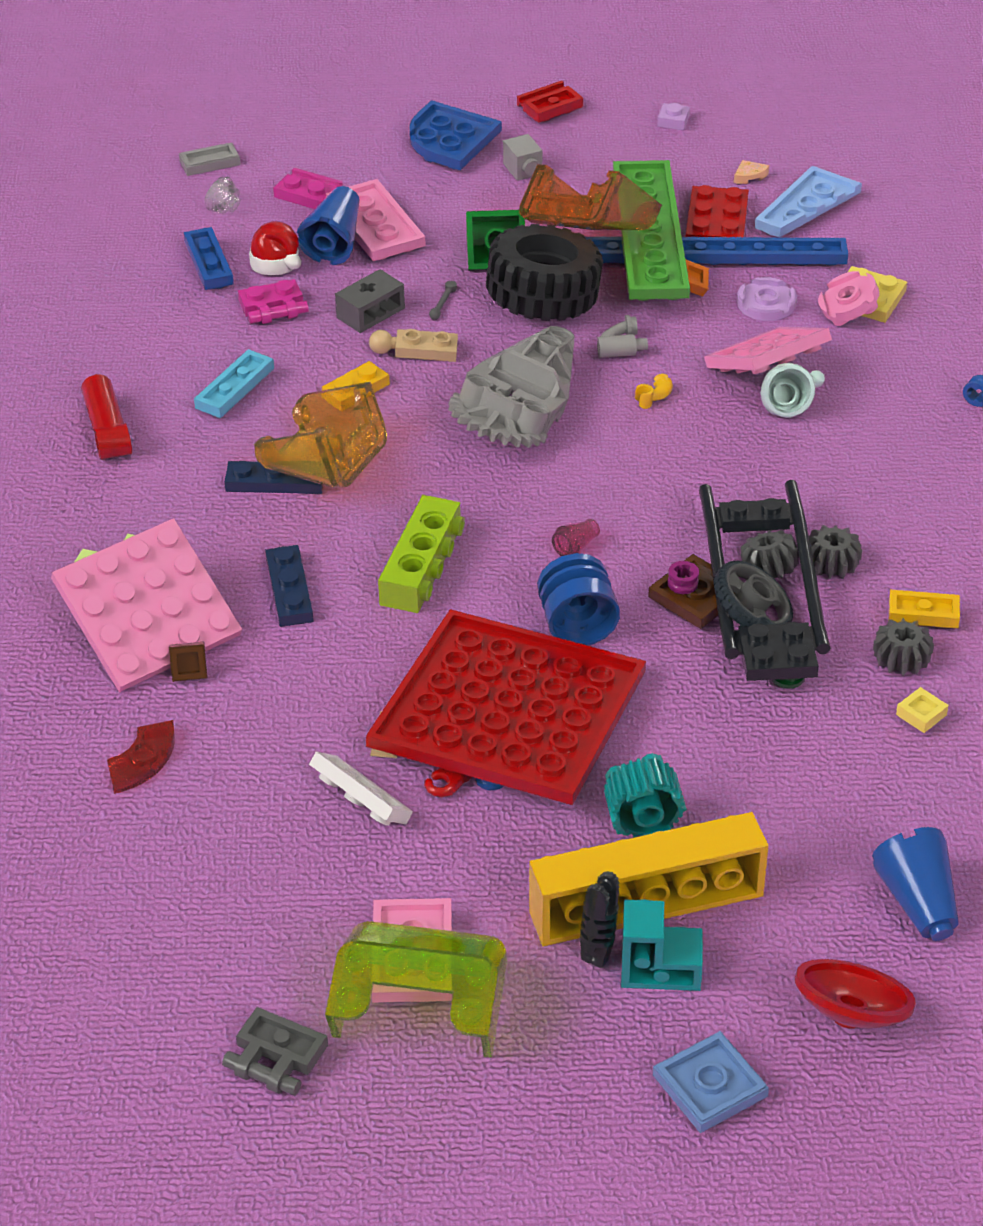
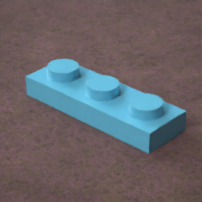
(234, 383)

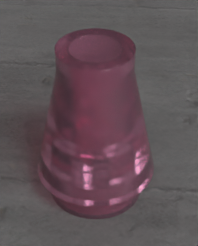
(574, 537)

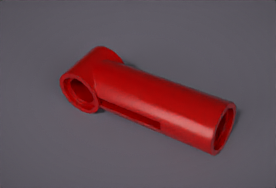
(107, 422)

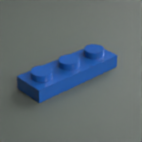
(208, 258)

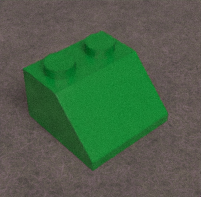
(482, 229)

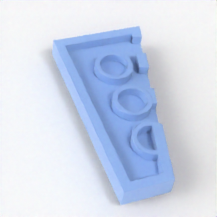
(805, 200)

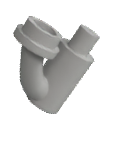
(614, 344)

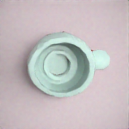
(792, 384)

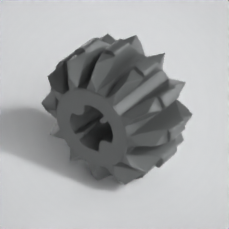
(835, 551)
(771, 552)
(903, 646)

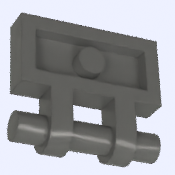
(280, 1041)

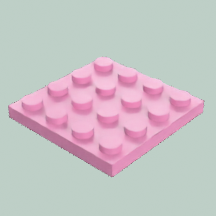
(142, 600)

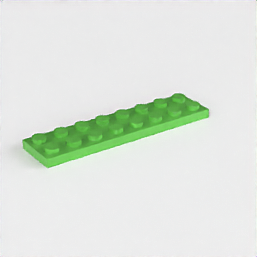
(655, 255)

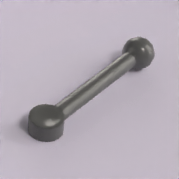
(450, 286)

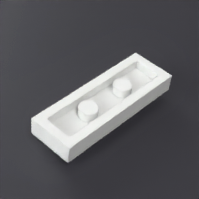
(360, 789)

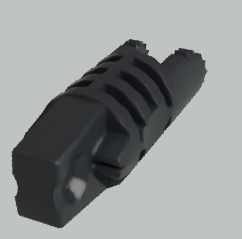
(599, 919)

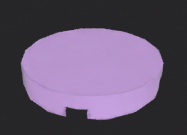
(766, 299)

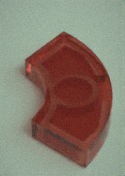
(144, 757)

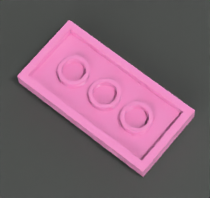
(382, 224)

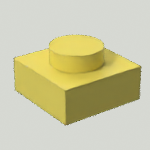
(922, 710)

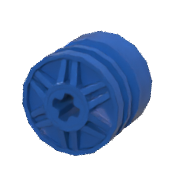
(578, 599)

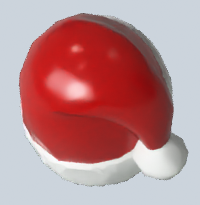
(274, 249)

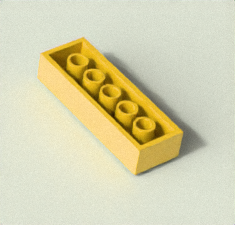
(683, 866)

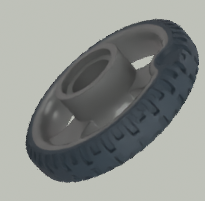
(753, 596)

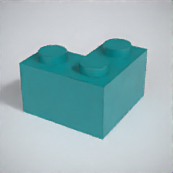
(659, 954)

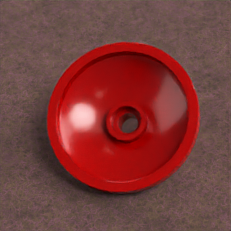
(854, 994)

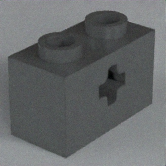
(370, 300)

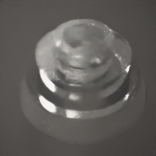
(222, 196)

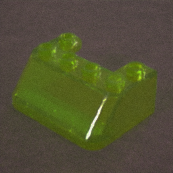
(421, 959)

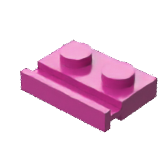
(305, 188)

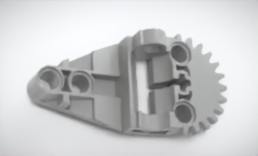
(536, 376)

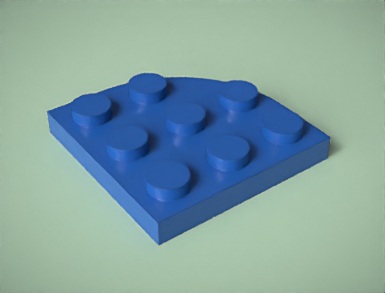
(451, 134)

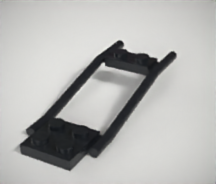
(769, 649)

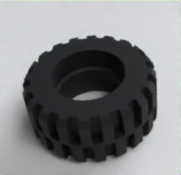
(544, 272)

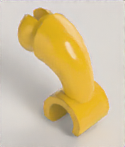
(647, 394)

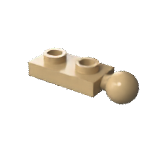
(416, 344)

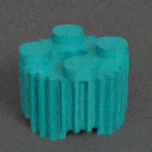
(643, 796)

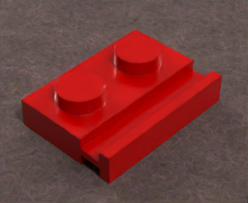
(550, 101)

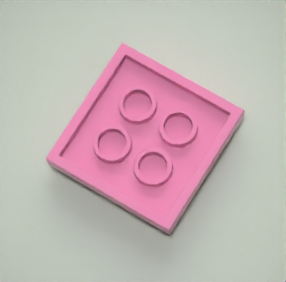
(767, 348)

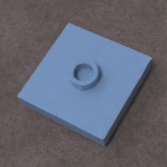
(710, 1081)

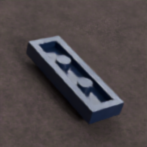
(253, 477)
(289, 585)

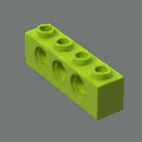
(420, 554)

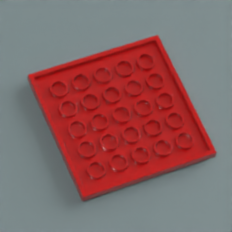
(508, 706)

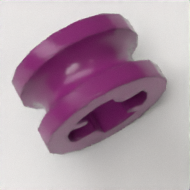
(683, 585)

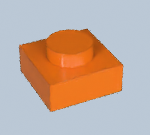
(698, 278)

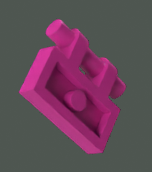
(272, 301)

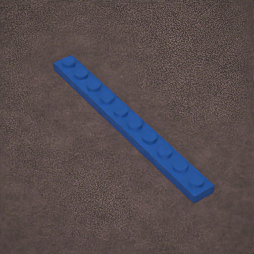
(745, 250)

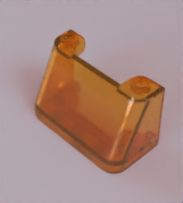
(607, 206)

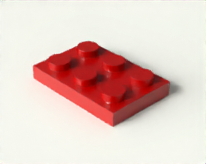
(717, 212)

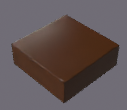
(188, 661)

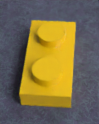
(364, 373)
(926, 607)

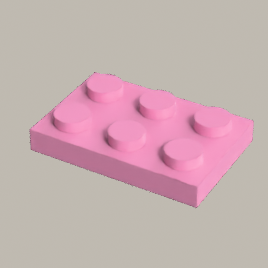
(418, 913)

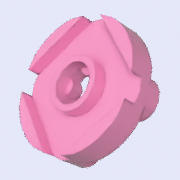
(841, 308)

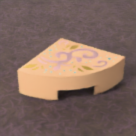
(750, 170)

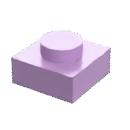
(673, 116)

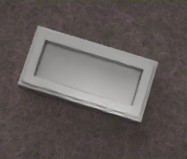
(209, 159)

